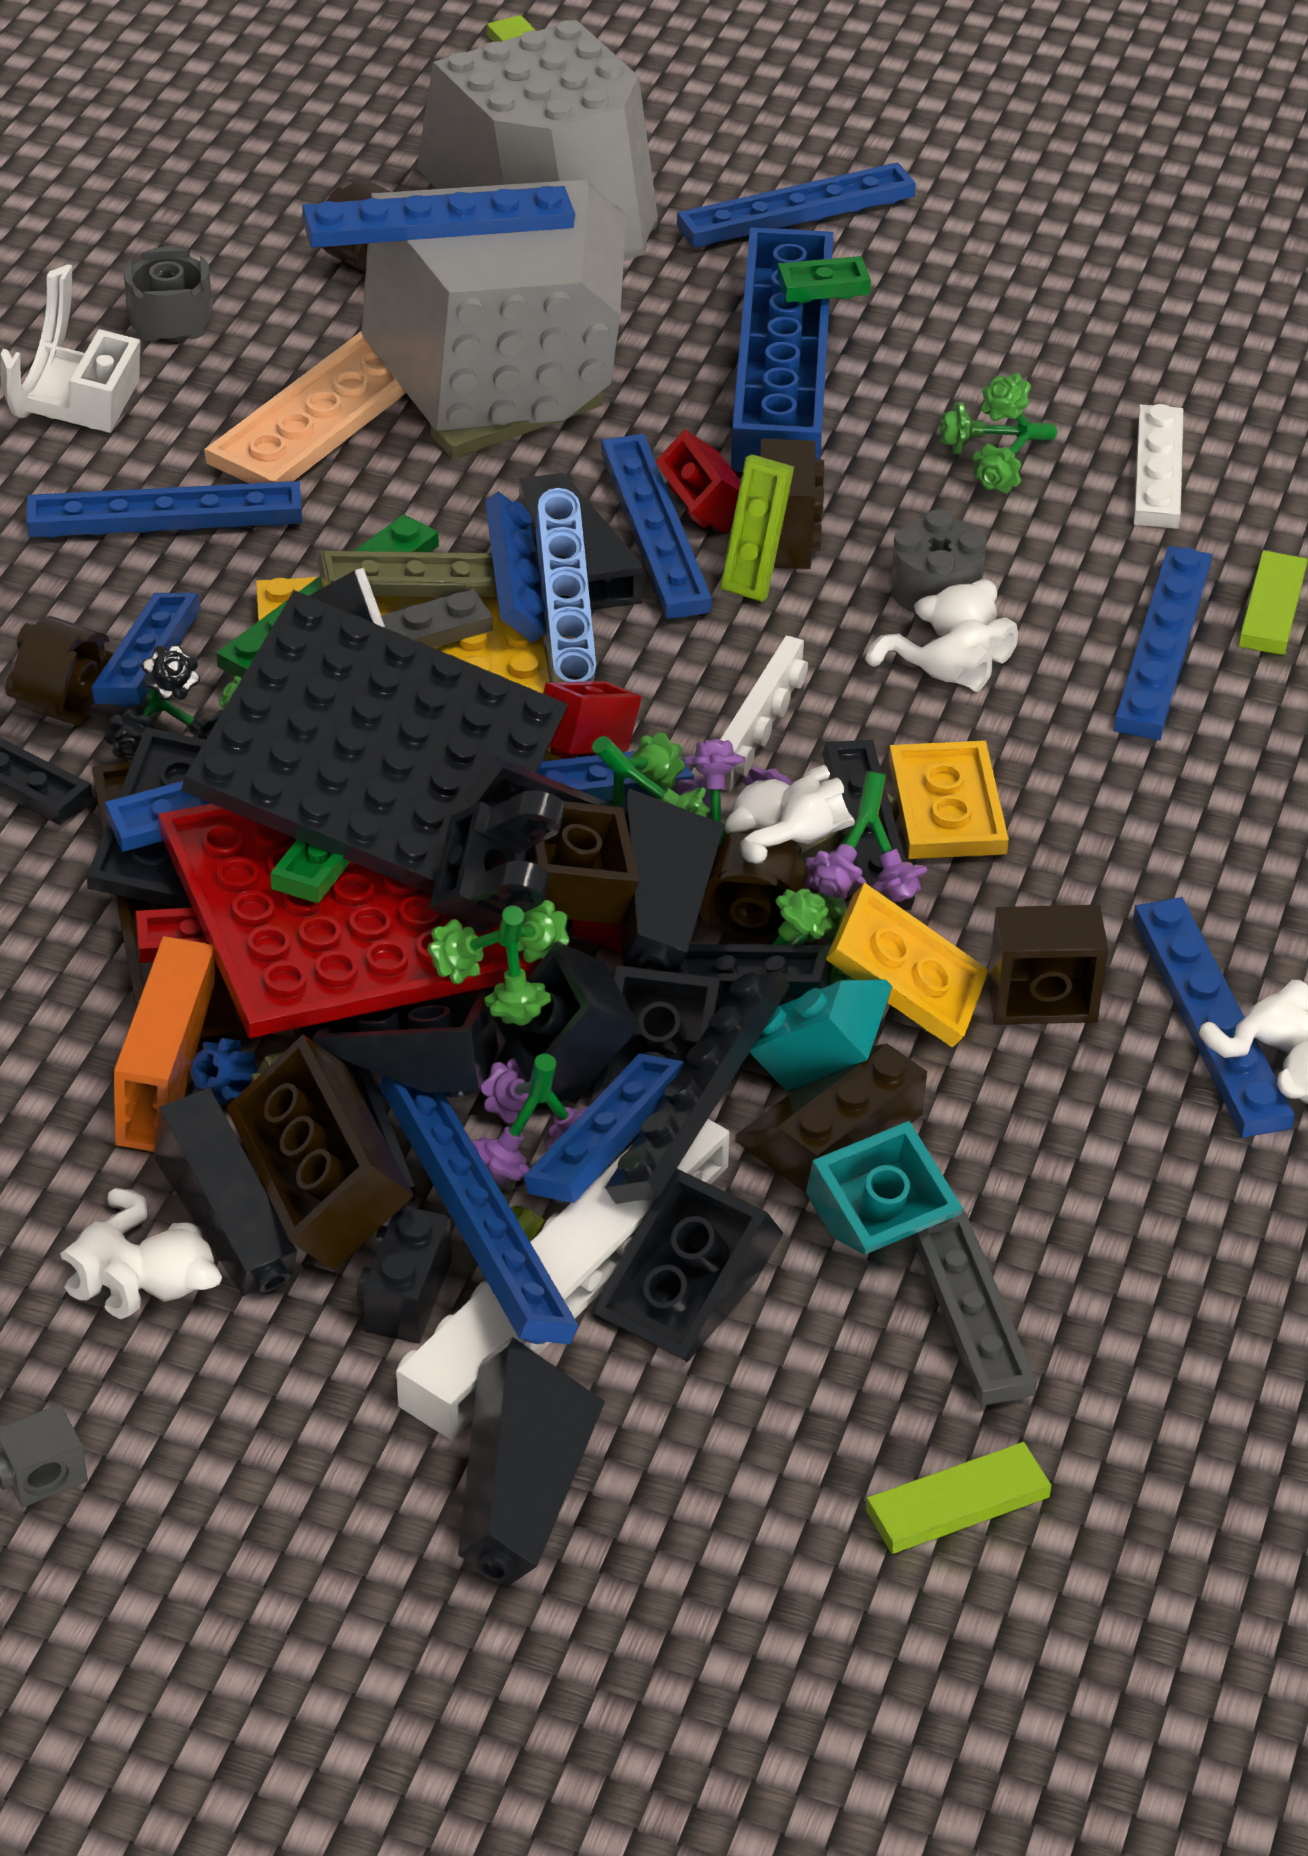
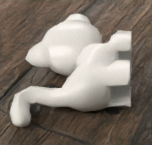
(968, 632)
(782, 812)
(1276, 1021)
(161, 1265)

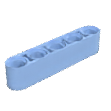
(564, 578)

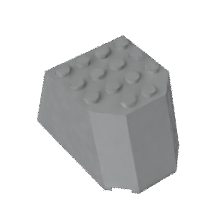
(542, 113)
(501, 319)

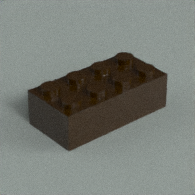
(319, 1153)

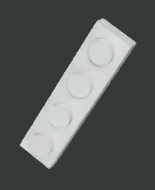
(1158, 466)
(764, 703)

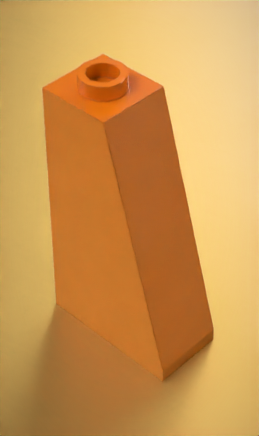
(162, 1039)

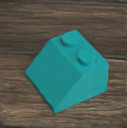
(822, 1031)
(880, 1190)

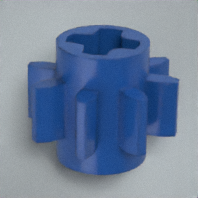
(223, 1069)

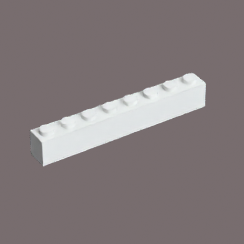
(579, 1254)

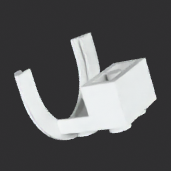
(69, 383)

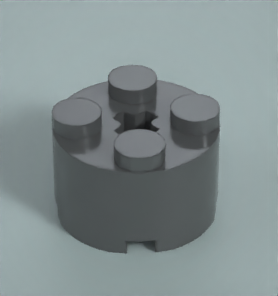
(168, 294)
(935, 555)

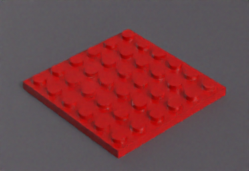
(303, 959)

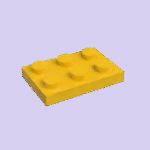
(948, 800)
(927, 973)

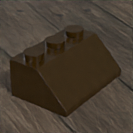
(836, 1113)

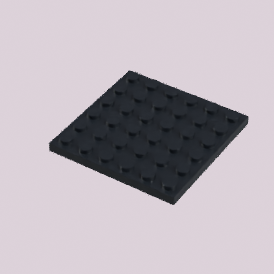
(364, 739)

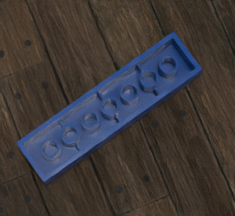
(780, 347)

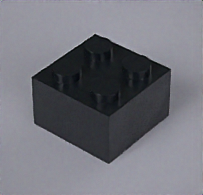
(579, 1025)

